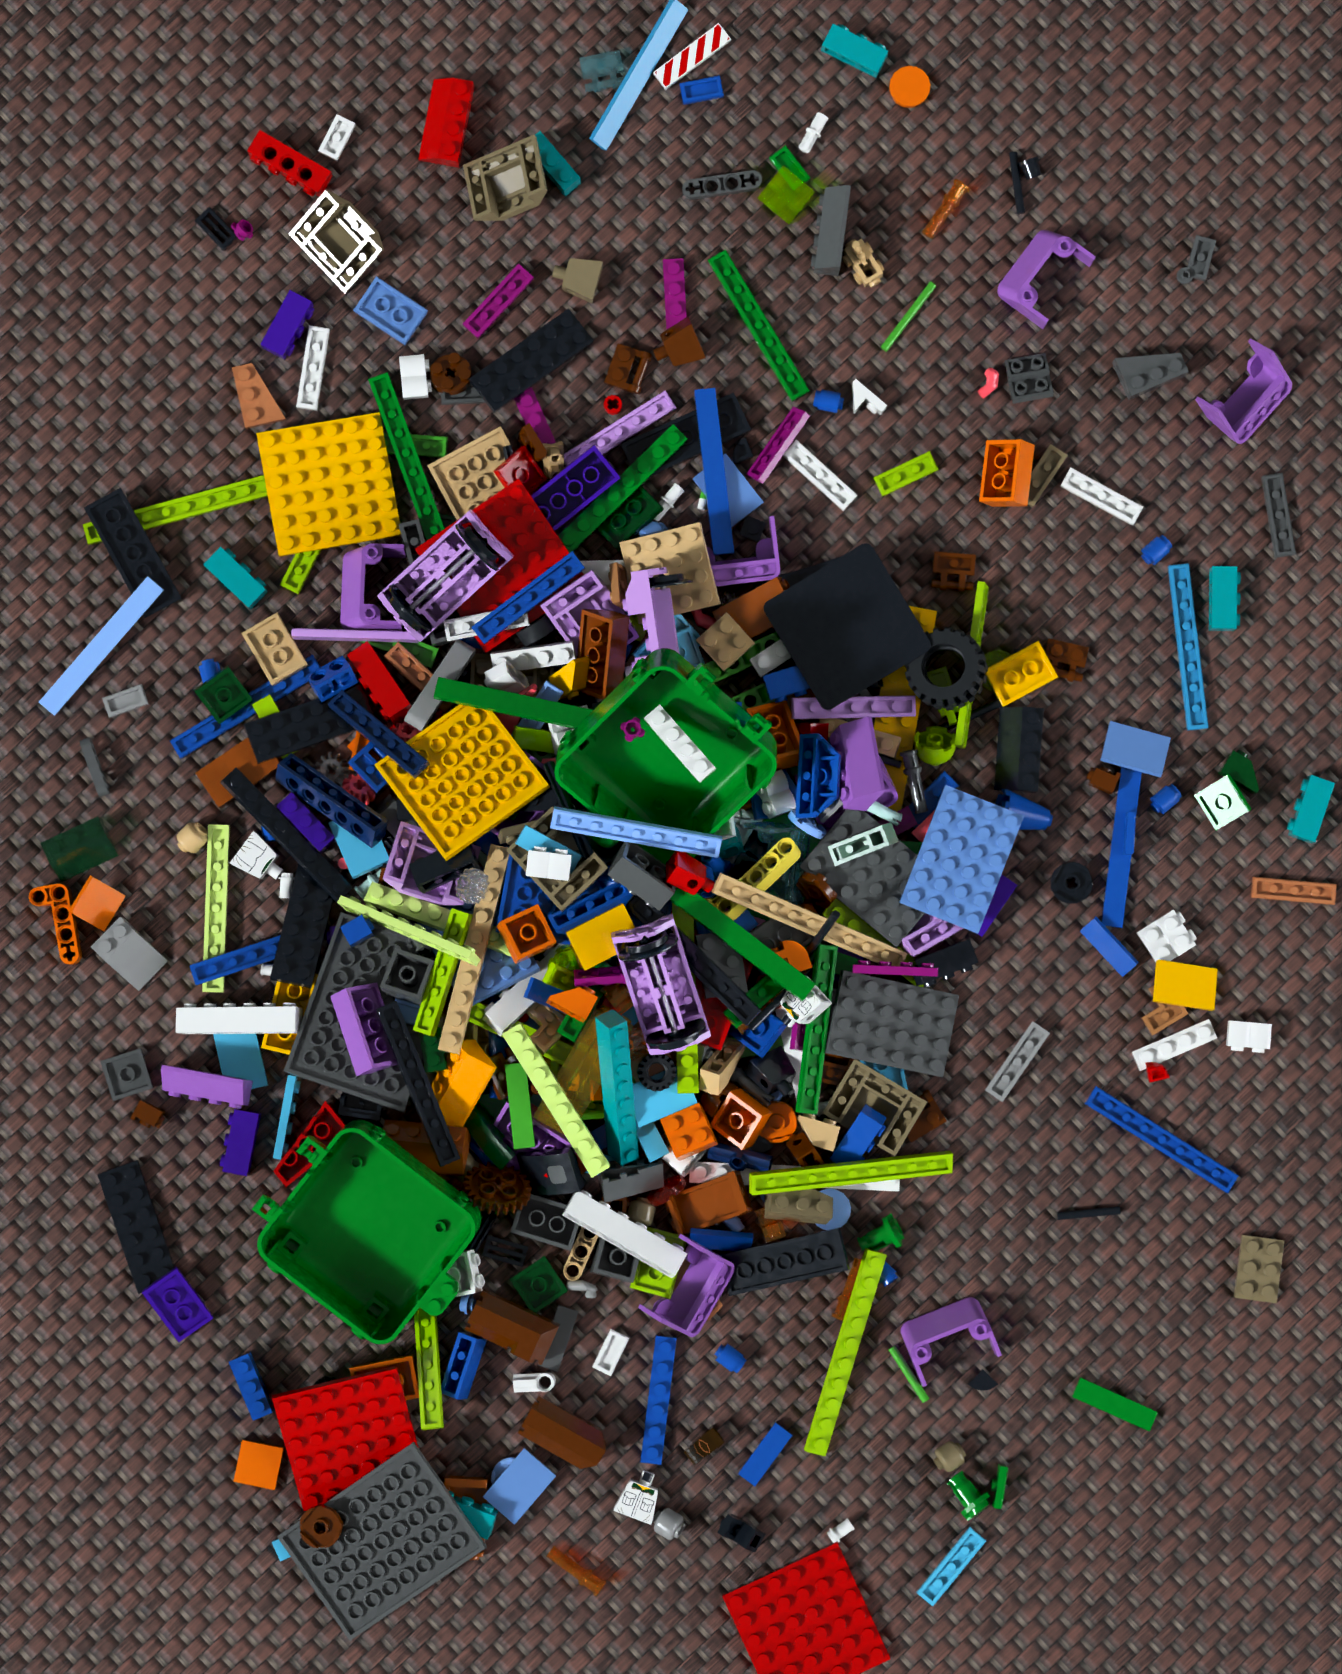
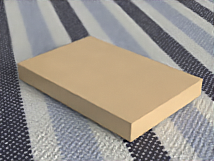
(275, 649)

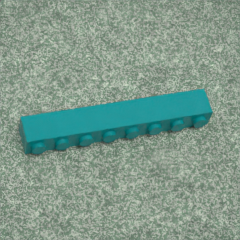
(617, 1087)

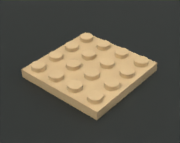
(468, 473)
(681, 552)

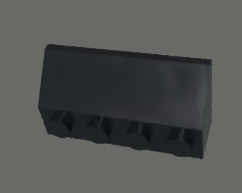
(1019, 749)

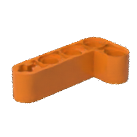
(61, 925)

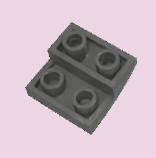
(1029, 378)

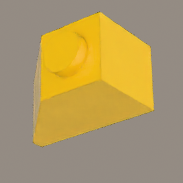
(571, 678)

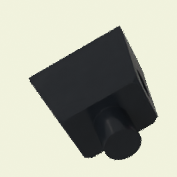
(772, 1072)

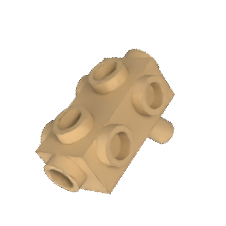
(860, 258)

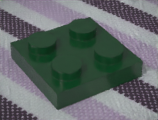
(223, 694)
(538, 1284)

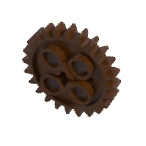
(496, 1188)

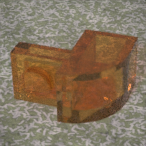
(618, 997)
(771, 1228)

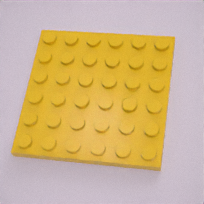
(329, 484)
(471, 782)

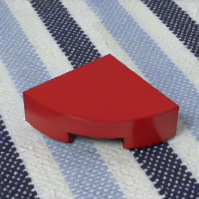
(1156, 1072)

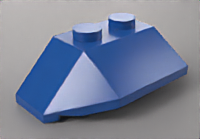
(817, 776)
(592, 902)

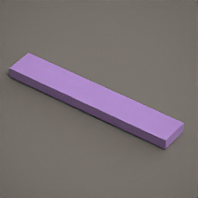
(625, 427)
(352, 635)
(856, 707)

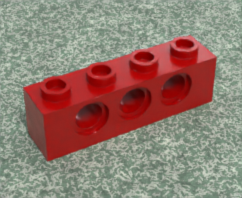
(264, 143)

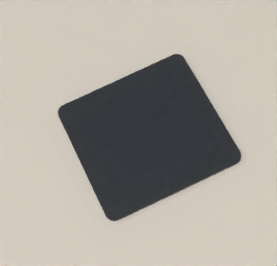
(847, 626)

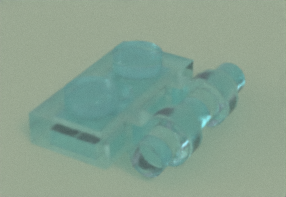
(602, 65)

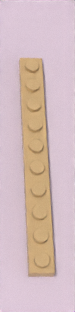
(805, 920)
(478, 939)

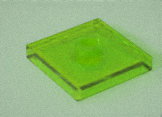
(786, 194)

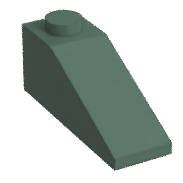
(863, 844)

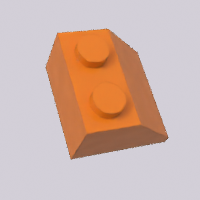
(574, 1002)

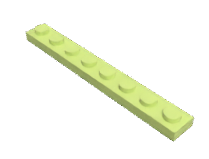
(216, 899)
(420, 911)
(414, 932)
(556, 1099)

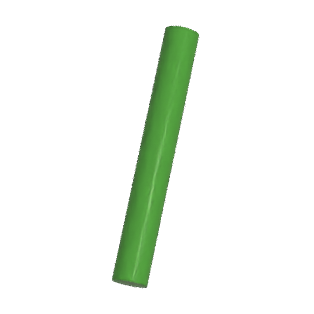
(908, 1374)

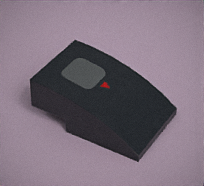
(551, 1171)

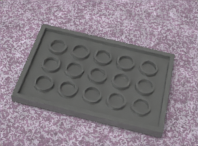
(869, 883)
(891, 1023)

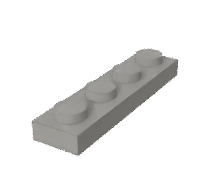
(1017, 1061)

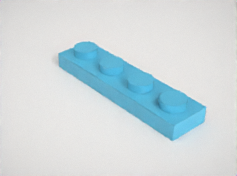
(285, 1126)

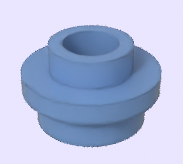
(467, 1303)

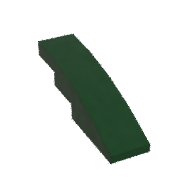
(488, 1136)

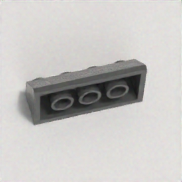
(831, 231)

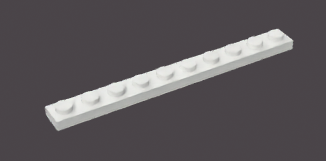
(707, 1171)

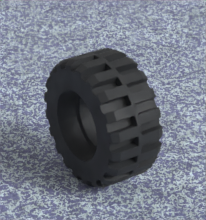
(965, 687)

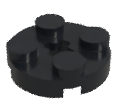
(1082, 879)

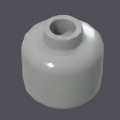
(668, 1524)

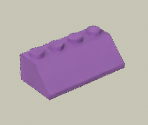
(860, 764)
(362, 1028)
(206, 1085)

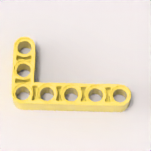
(763, 870)

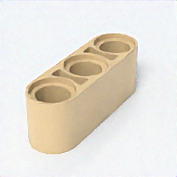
(580, 1262)

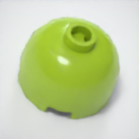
(934, 745)

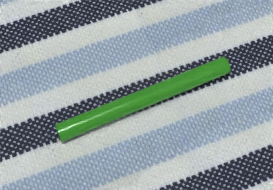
(908, 316)

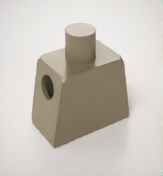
(580, 277)

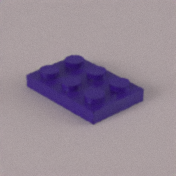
(177, 1304)

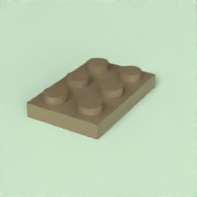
(1259, 1269)

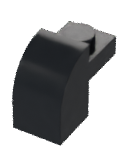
(741, 1532)

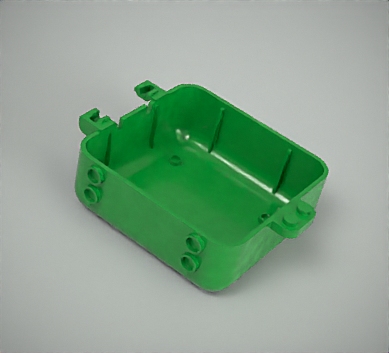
(644, 776)
(369, 1232)

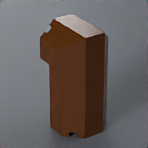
(512, 1326)
(564, 1434)

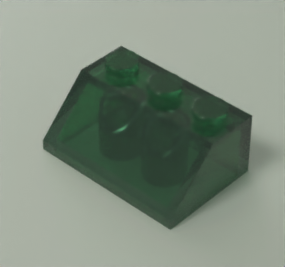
(79, 849)

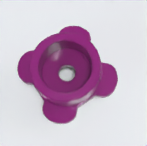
(242, 229)
(634, 723)

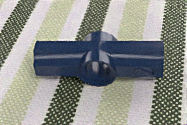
(740, 1159)

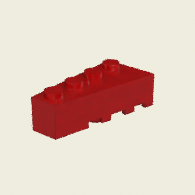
(380, 682)
(324, 1128)

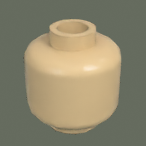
(192, 837)

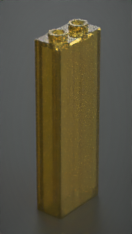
(580, 1071)

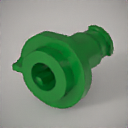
(883, 1235)
(968, 1496)

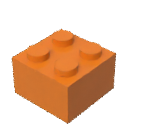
(526, 934)
(741, 1118)
(689, 1131)

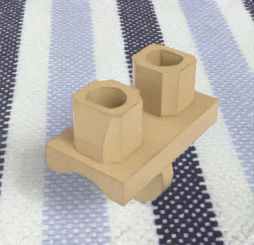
(554, 459)

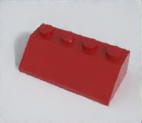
(446, 121)

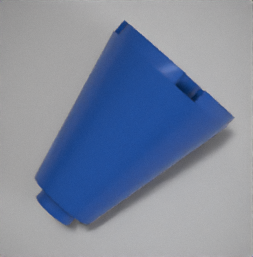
(1035, 816)

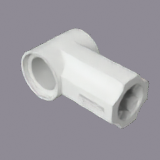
(531, 1382)

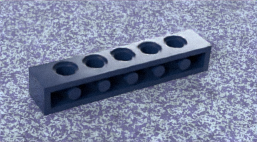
(331, 800)

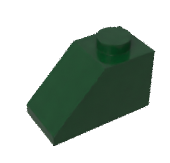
(1241, 771)

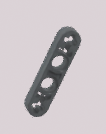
(722, 188)

